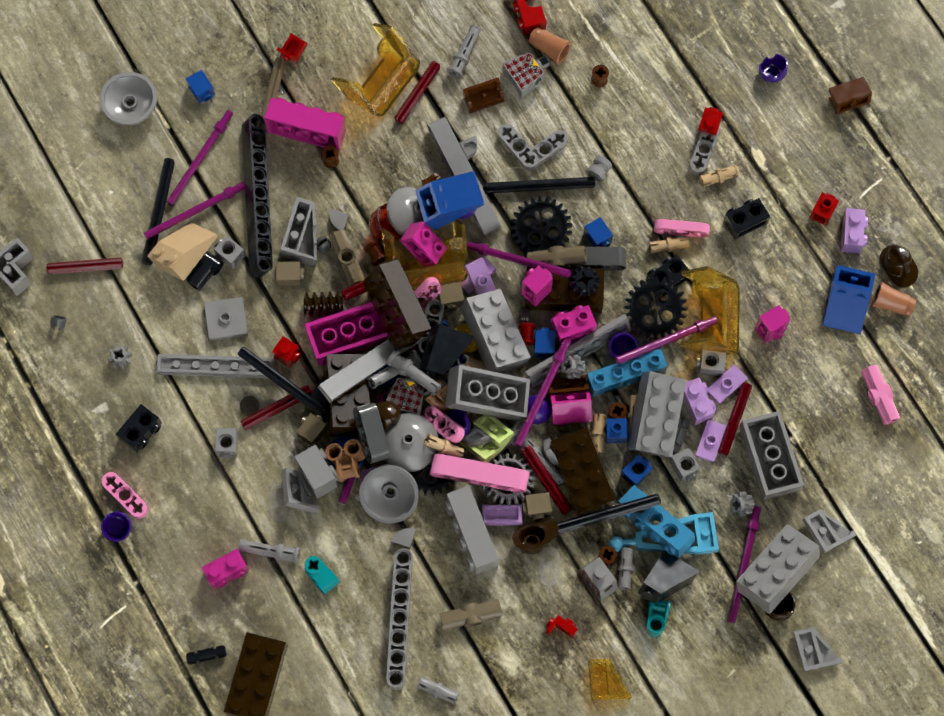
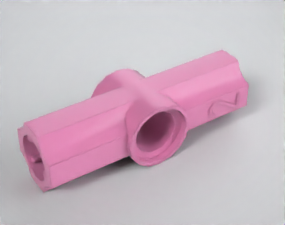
(880, 394)

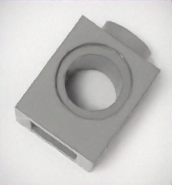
(233, 258)
(717, 357)
(222, 435)
(687, 457)

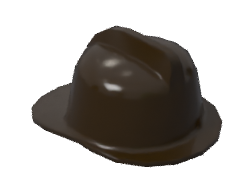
(899, 265)
(534, 536)

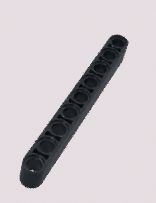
(254, 203)

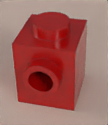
(824, 208)
(286, 352)

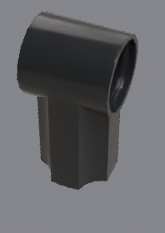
(207, 267)

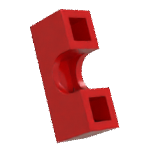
(529, 16)

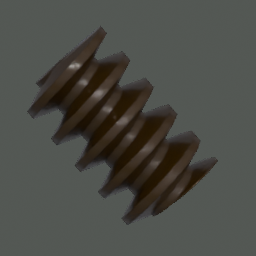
(323, 303)

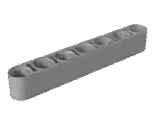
(458, 164)
(396, 609)

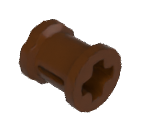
(599, 81)
(330, 151)
(375, 253)
(620, 409)
(609, 551)

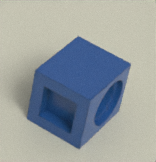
(200, 86)
(598, 233)
(544, 343)
(616, 431)
(633, 478)

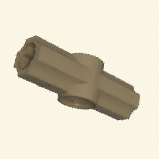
(343, 248)
(560, 256)
(470, 614)

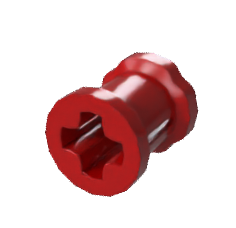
(526, 332)

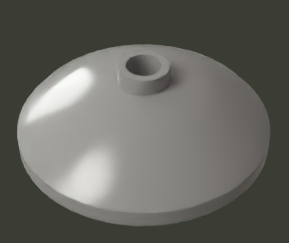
(124, 89)
(403, 210)
(414, 454)
(382, 504)

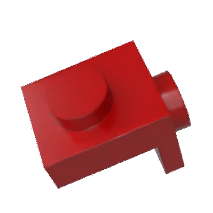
(292, 48)
(710, 120)
(565, 625)

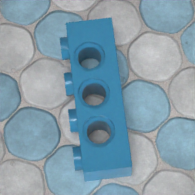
(626, 373)
(668, 524)

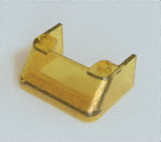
(388, 78)
(448, 269)
(720, 299)

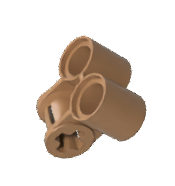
(346, 463)

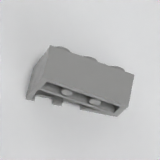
(300, 235)

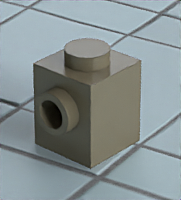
(289, 274)
(451, 296)
(311, 429)
(537, 506)

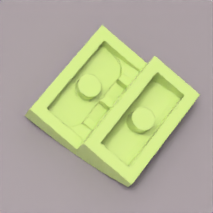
(499, 435)

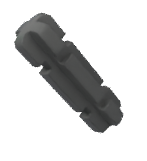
(682, 426)

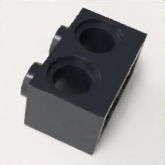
(749, 221)
(664, 271)
(134, 425)

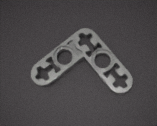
(533, 153)

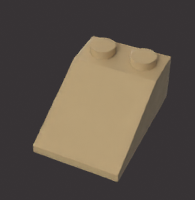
(182, 250)

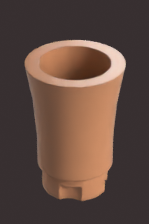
(550, 44)
(893, 300)

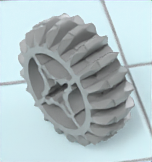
(512, 496)

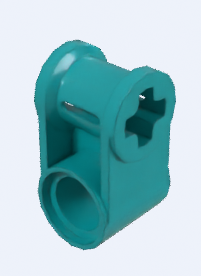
(323, 577)
(657, 613)

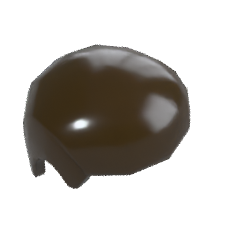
(389, 413)
(784, 609)

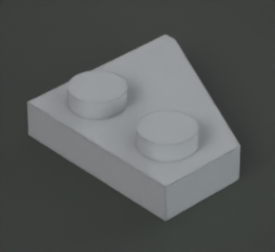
(297, 492)
(827, 531)
(813, 650)

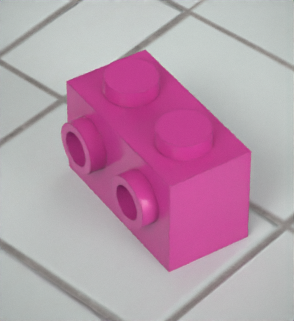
(423, 244)
(537, 285)
(574, 323)
(772, 324)
(571, 407)
(225, 569)

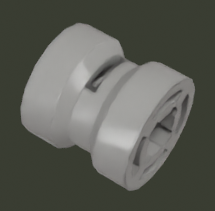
(599, 168)

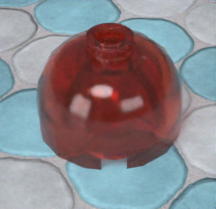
(379, 221)

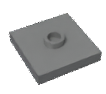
(226, 318)

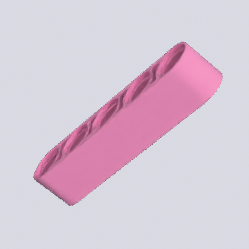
(479, 473)

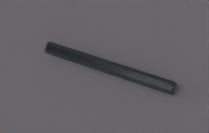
(539, 185)
(159, 206)
(283, 382)
(609, 513)

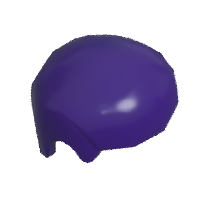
(773, 68)
(621, 344)
(543, 413)
(462, 419)
(116, 526)

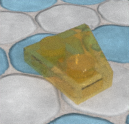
(605, 681)

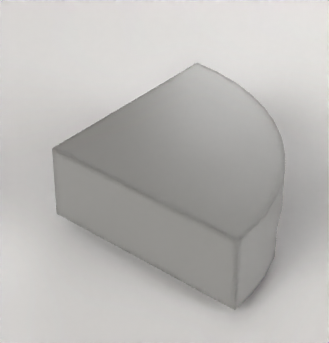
(469, 147)
(338, 219)
(476, 436)
(549, 451)
(404, 537)

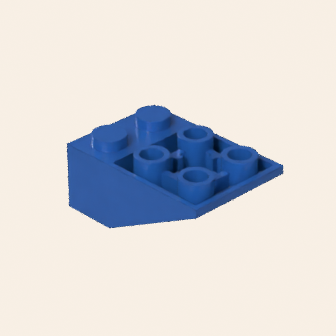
(449, 199)
(848, 299)

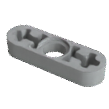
(705, 157)

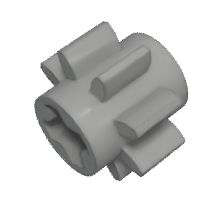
(118, 351)
(573, 367)
(742, 504)

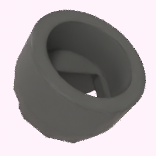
(325, 247)
(58, 321)

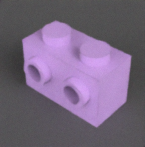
(853, 230)
(697, 401)

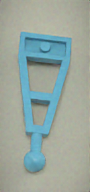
(704, 532)

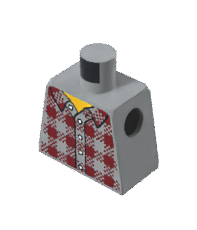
(525, 72)
(406, 397)
(599, 578)

